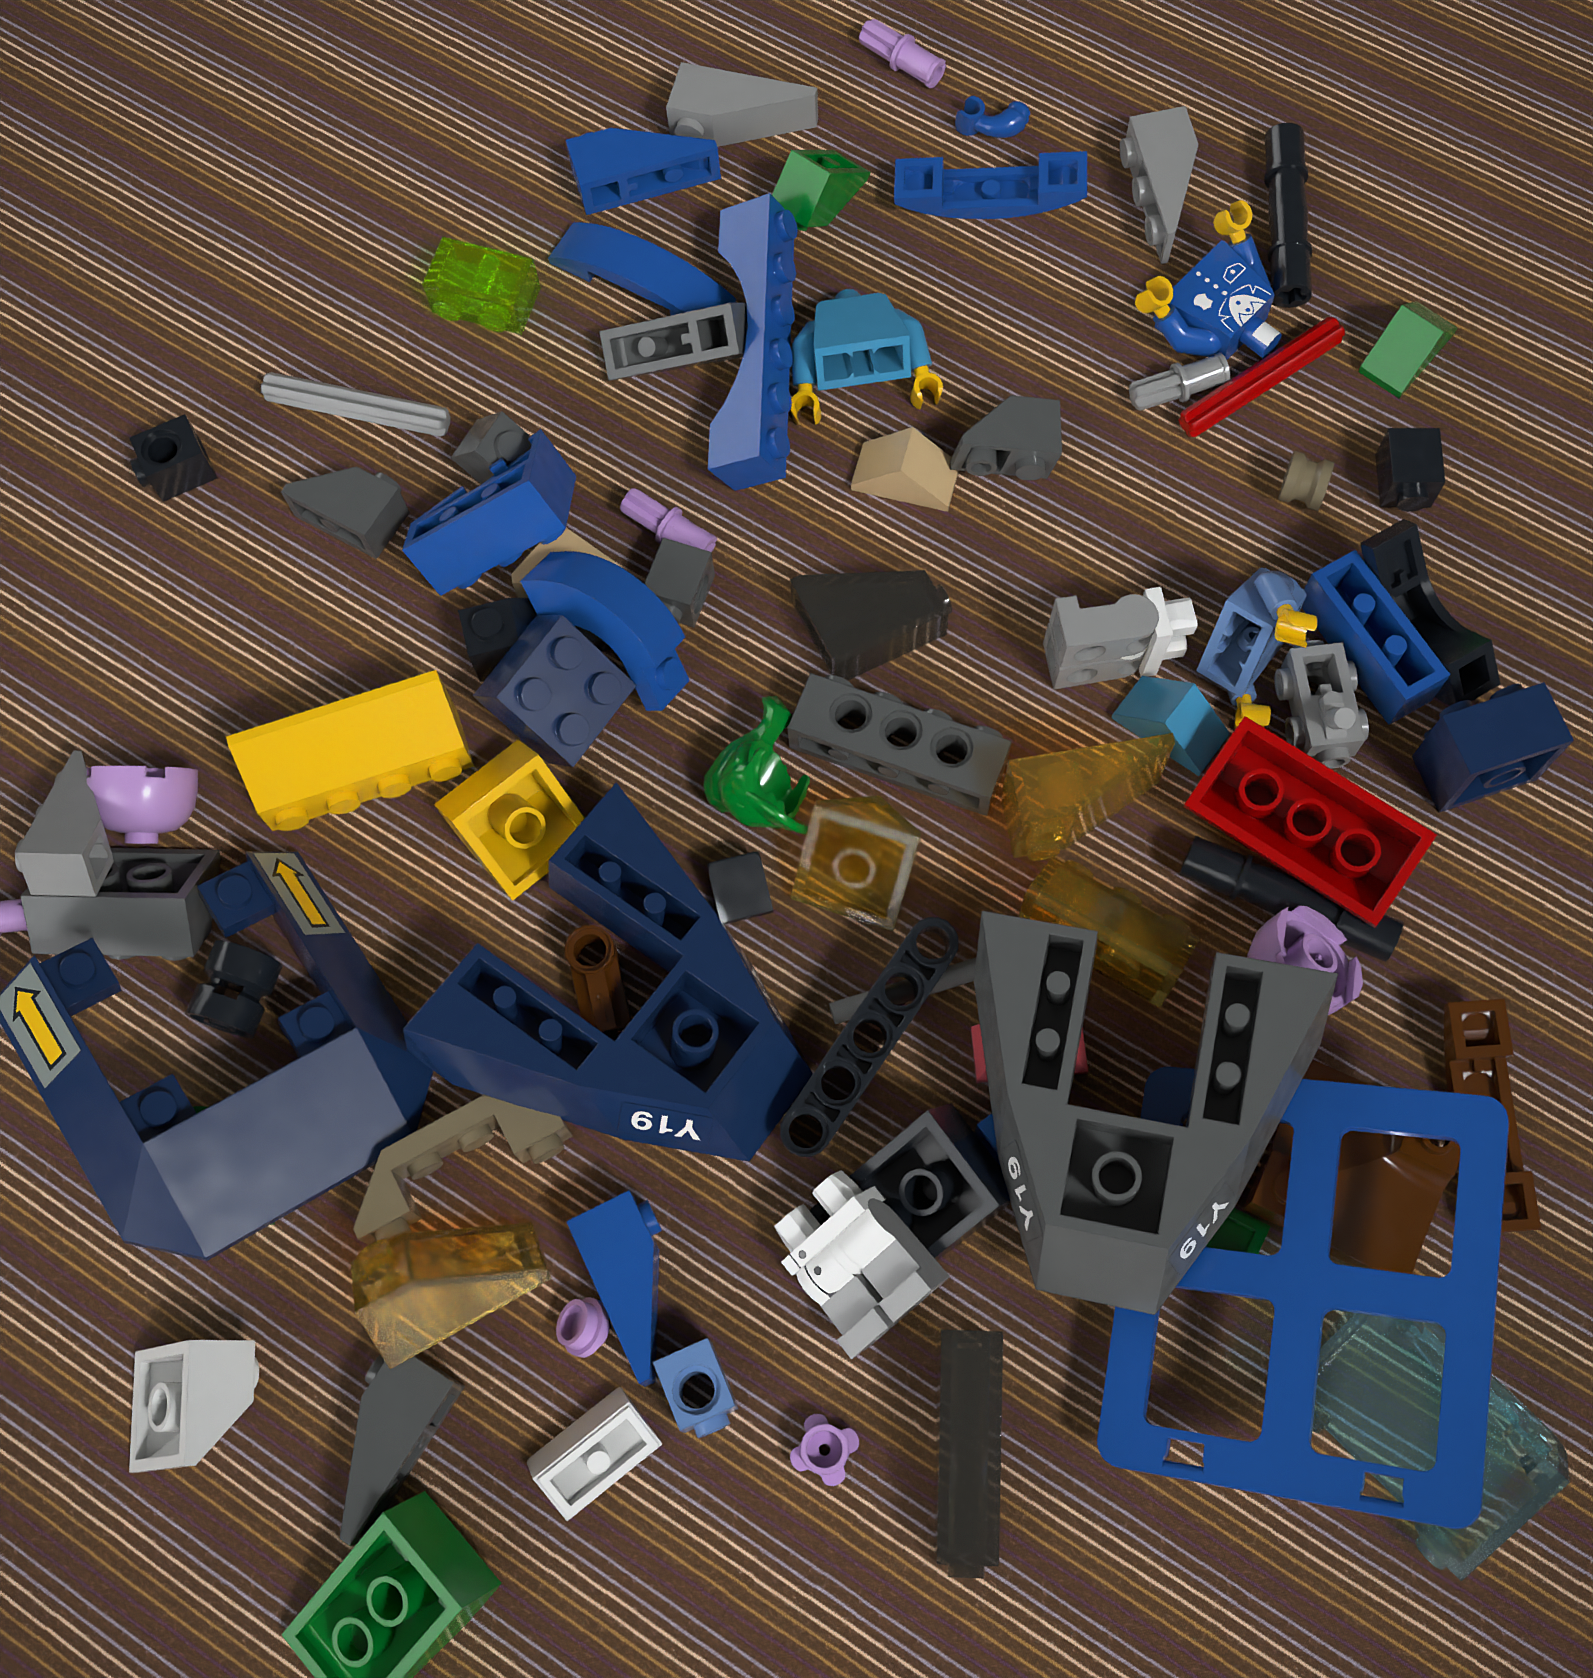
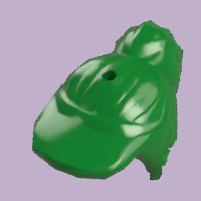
(753, 780)

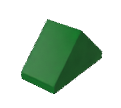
(1406, 347)

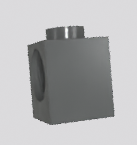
(681, 579)

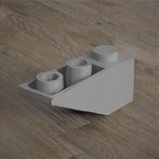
(1161, 157)
(67, 842)

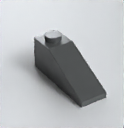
(676, 341)
(392, 1431)

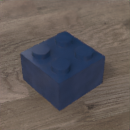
(555, 690)
(1491, 745)

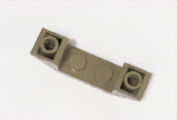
(388, 1203)

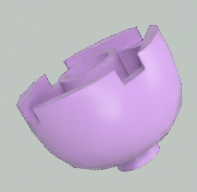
(143, 799)
(1311, 942)

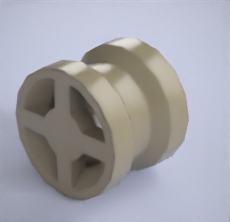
(1306, 480)

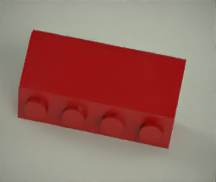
(1310, 821)

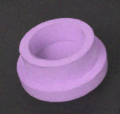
(583, 1326)

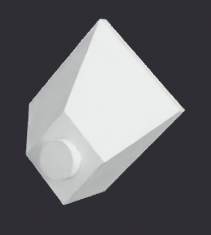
(188, 1399)

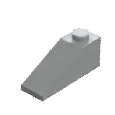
(737, 105)

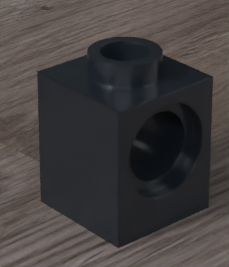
(167, 441)

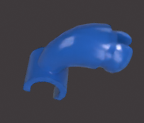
(1004, 125)

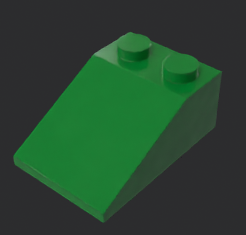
(393, 1597)

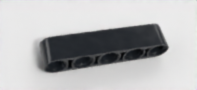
(892, 1021)

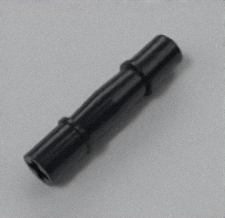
(1288, 215)
(1274, 891)

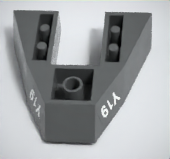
(1112, 1199)

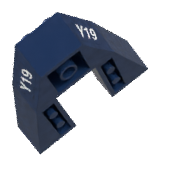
(696, 1065)

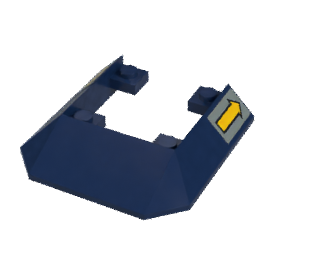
(263, 1152)

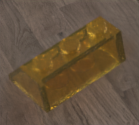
(1132, 942)

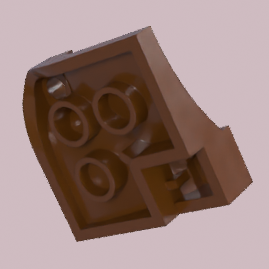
(1382, 1191)

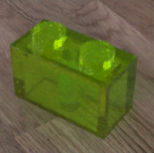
(481, 286)

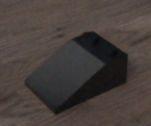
(935, 1180)

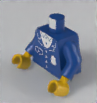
(1219, 299)

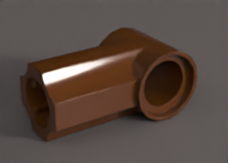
(601, 986)

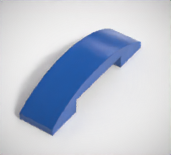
(990, 192)
(636, 266)

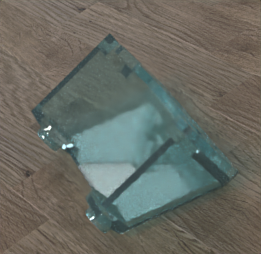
(1383, 1406)

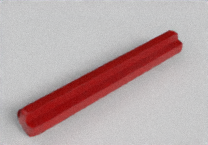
(1261, 376)

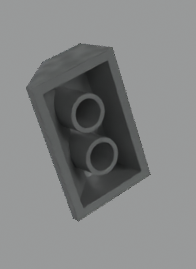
(141, 909)

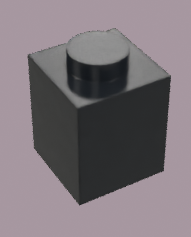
(1410, 468)

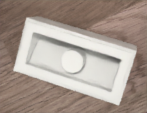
(592, 1453)

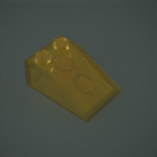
(1068, 793)
(440, 1282)

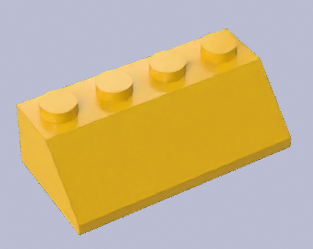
(351, 752)

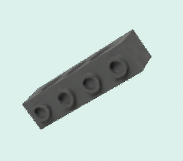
(914, 767)

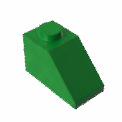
(818, 185)

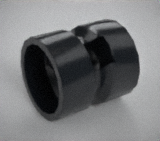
(241, 971)

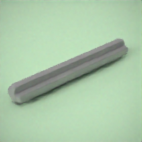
(356, 404)

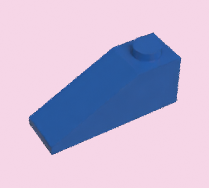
(632, 166)
(624, 1267)

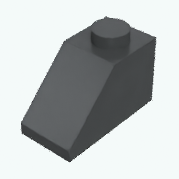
(350, 506)

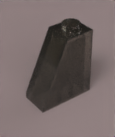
(869, 616)

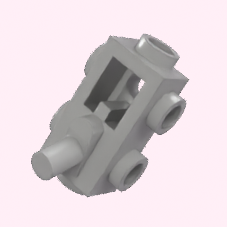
(1329, 721)

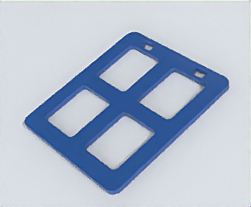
(1308, 1285)

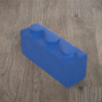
(1388, 652)

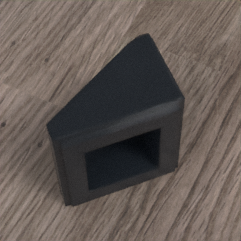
(740, 887)

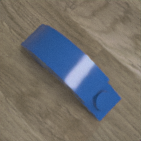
(618, 611)

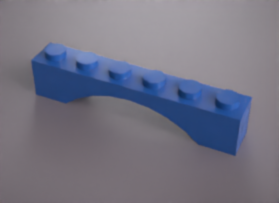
(751, 427)

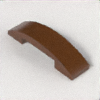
(1476, 1064)

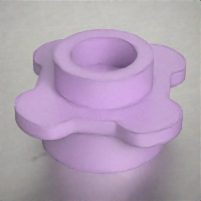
(841, 1445)

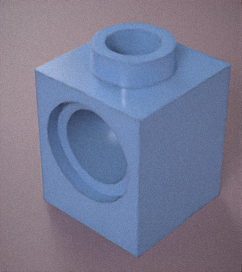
(678, 1369)

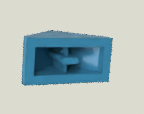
(1178, 708)

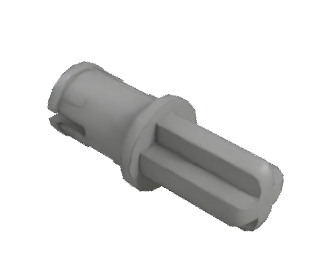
(1179, 382)

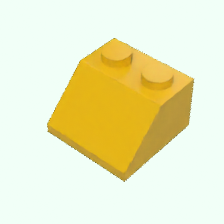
(512, 817)

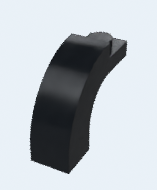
(1400, 567)

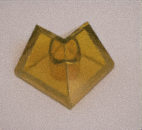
(857, 860)

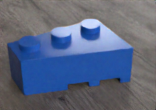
(494, 521)

